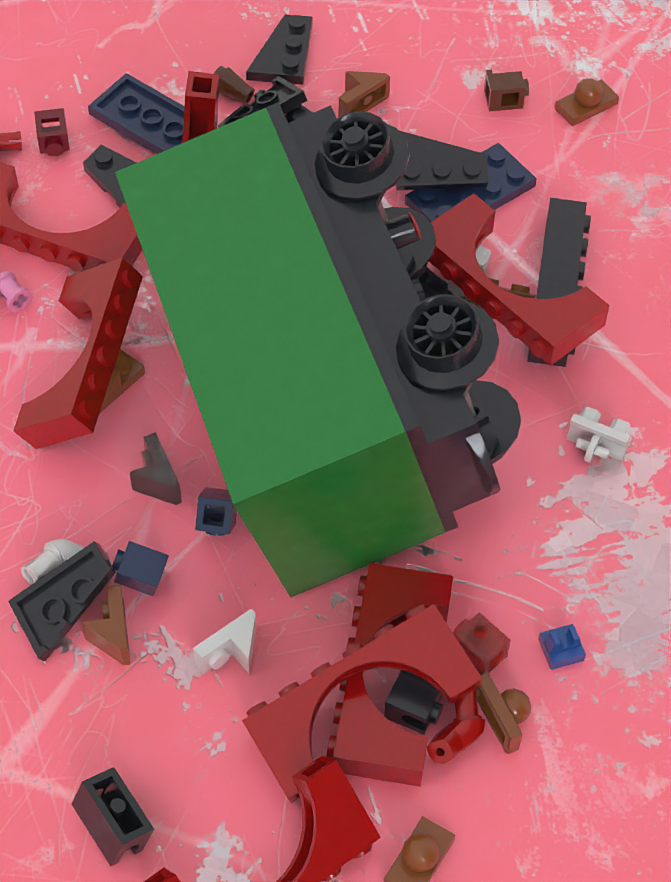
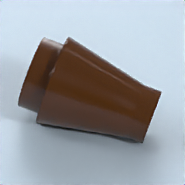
(233, 86)

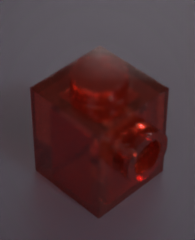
(482, 643)

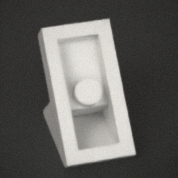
(233, 639)

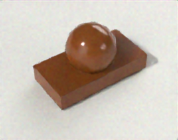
(587, 100)
(503, 712)
(421, 853)

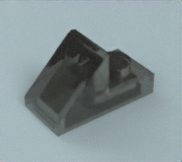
(157, 475)

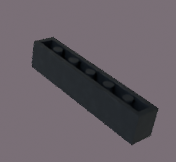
(561, 255)

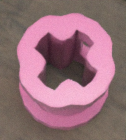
(14, 295)

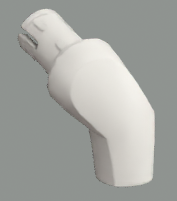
(53, 555)

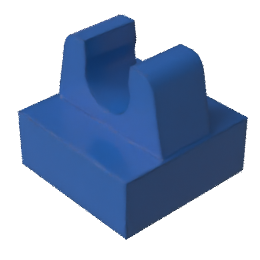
(562, 646)

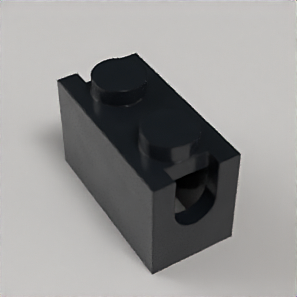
(413, 703)
(112, 815)

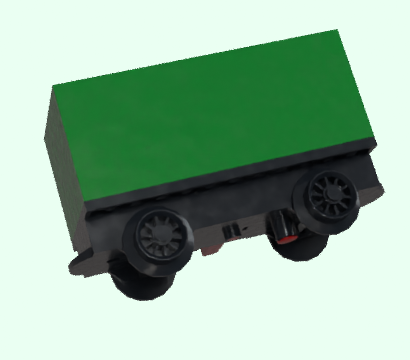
(310, 344)

